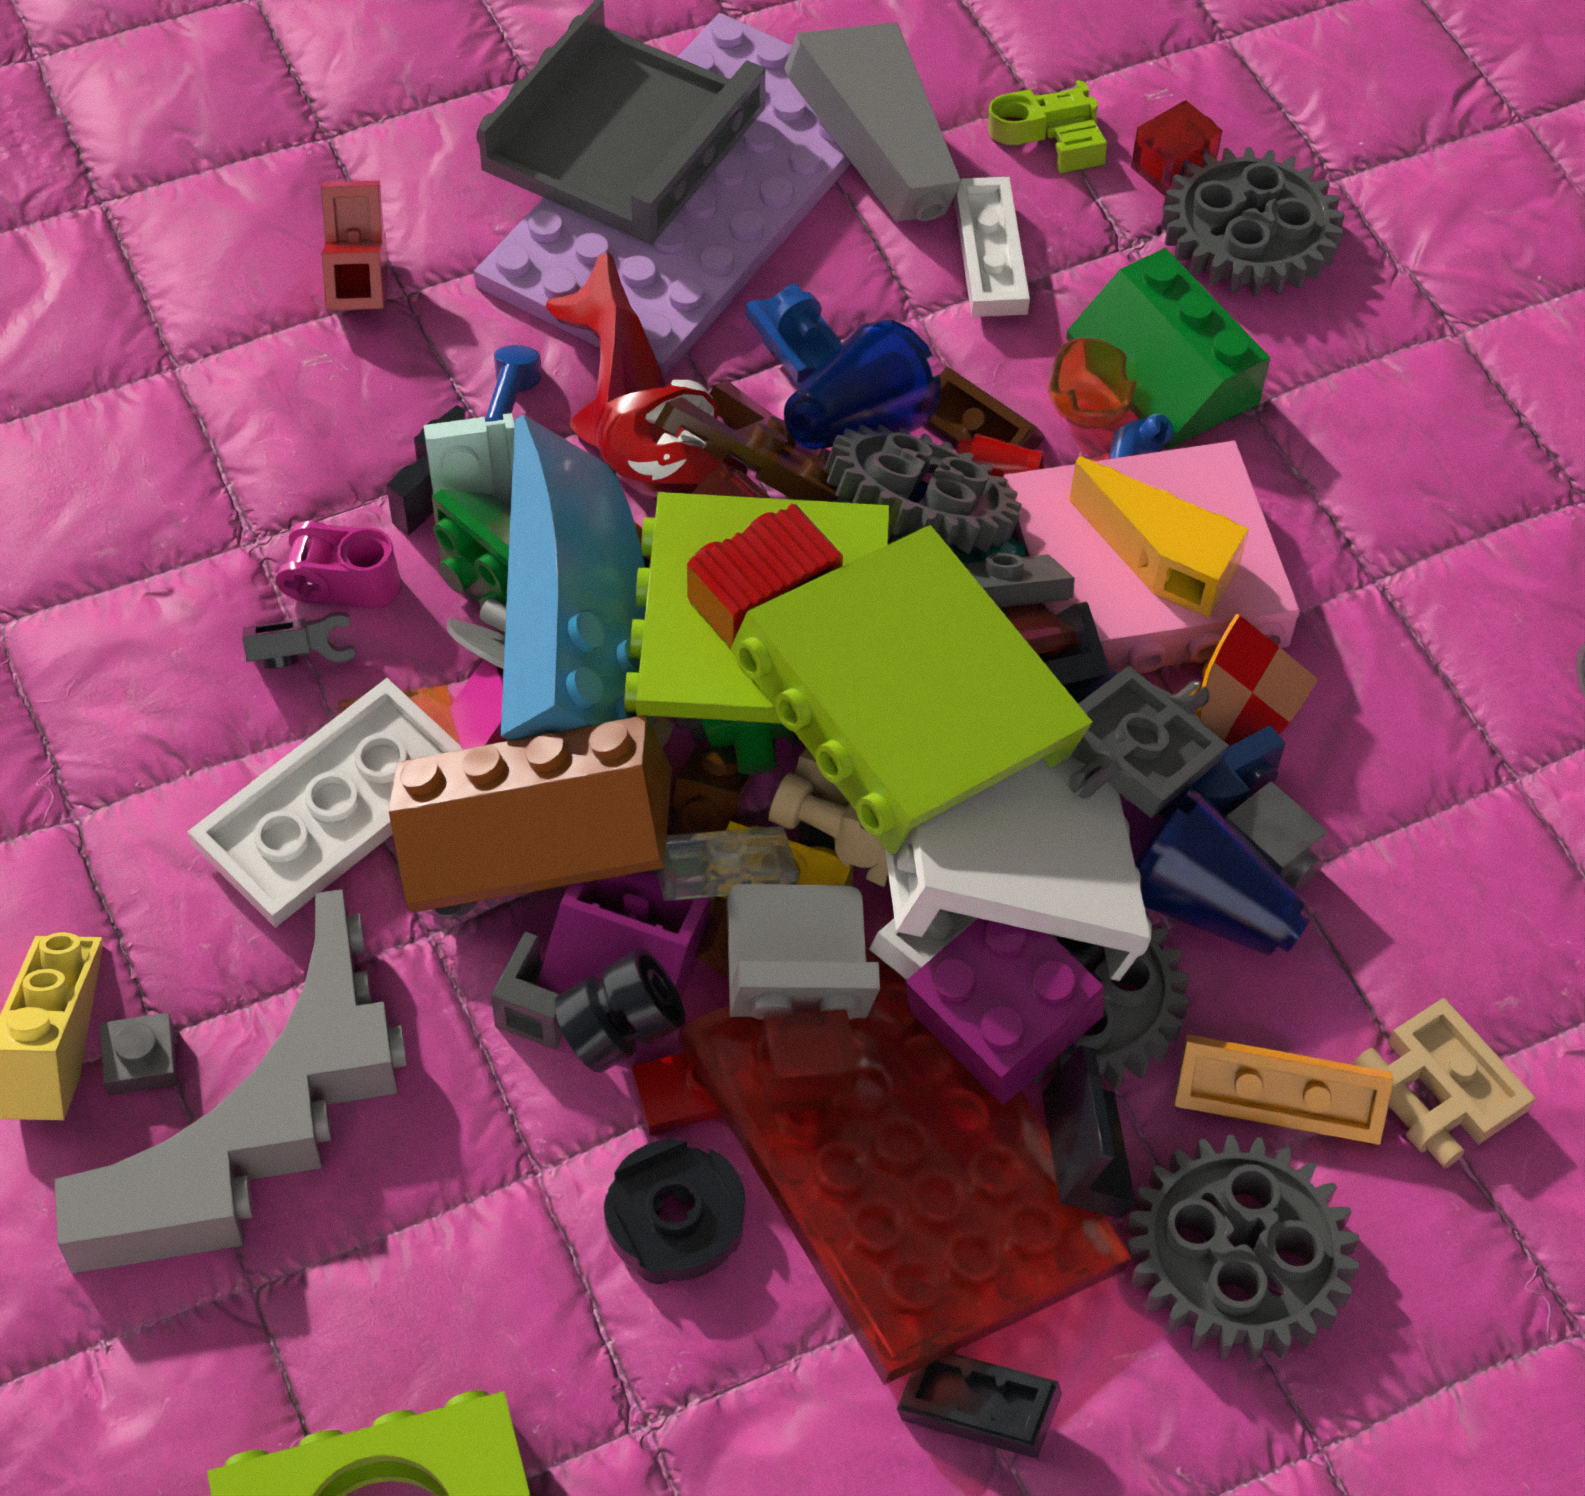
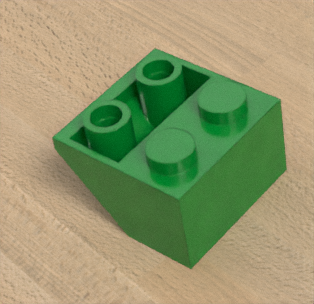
(473, 543)

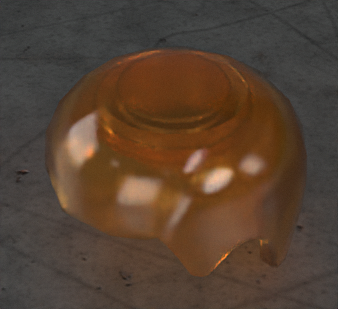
(1090, 383)

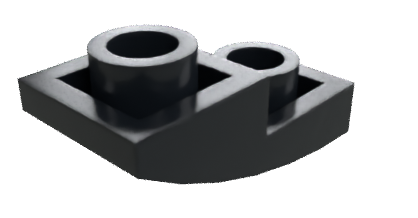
(411, 487)

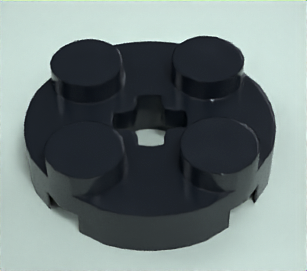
(668, 1249)

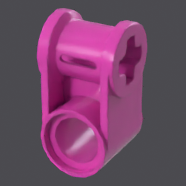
(341, 564)

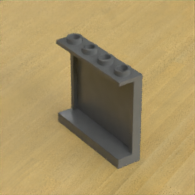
(618, 126)

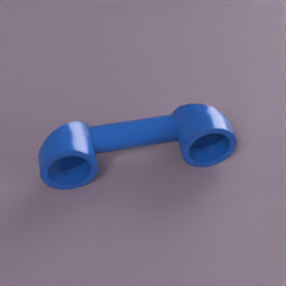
(516, 371)

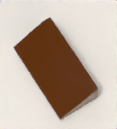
(970, 410)

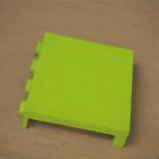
(681, 657)
(907, 684)

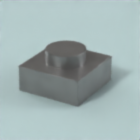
(138, 1054)

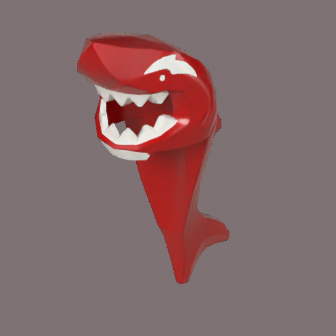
(634, 394)

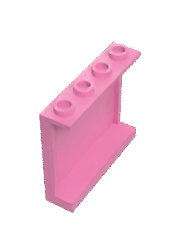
(1129, 619)

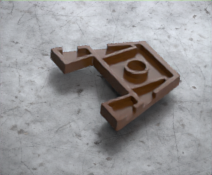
(759, 443)

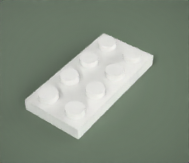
(318, 804)

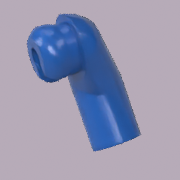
(1142, 437)

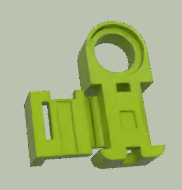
(1065, 115)

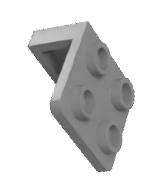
(798, 951)

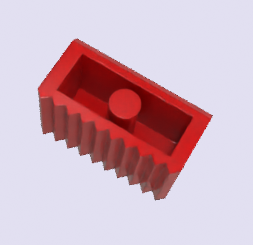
(757, 566)

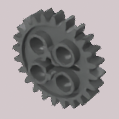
(1252, 221)
(959, 502)
(1136, 1021)
(1190, 1274)

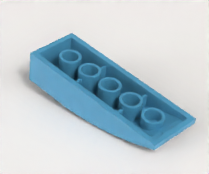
(567, 589)

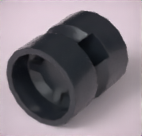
(611, 1015)

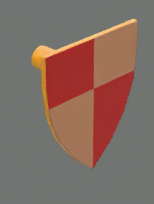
(1251, 684)

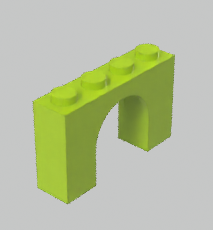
(447, 1451)

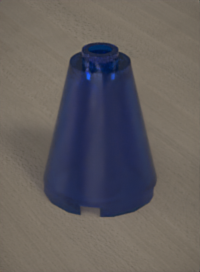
(868, 381)
(1217, 881)

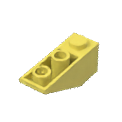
(47, 1026)

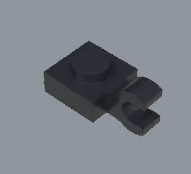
(281, 642)

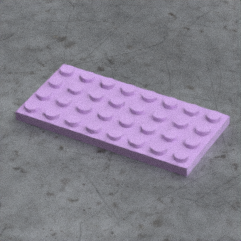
(714, 240)

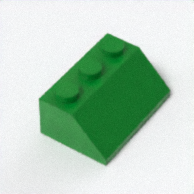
(1177, 344)

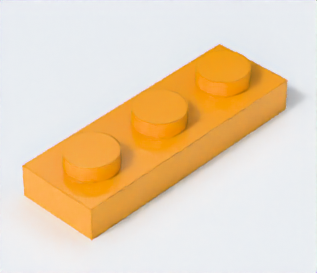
(1283, 1089)

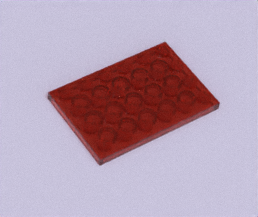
(919, 1197)

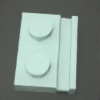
(472, 456)

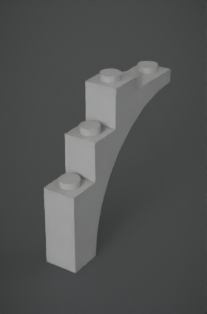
(197, 1184)

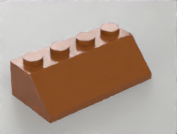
(531, 814)

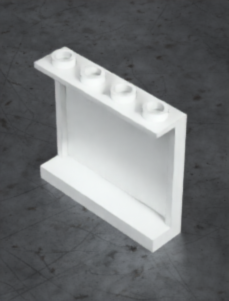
(1028, 860)

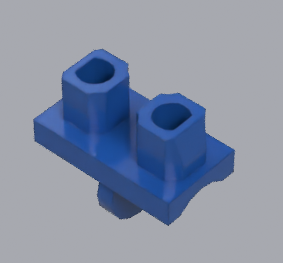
(794, 330)

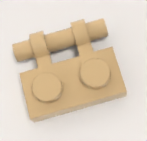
(1460, 1073)

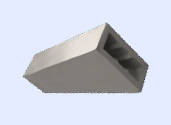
(878, 114)

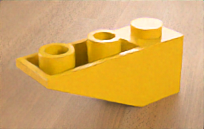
(1163, 539)

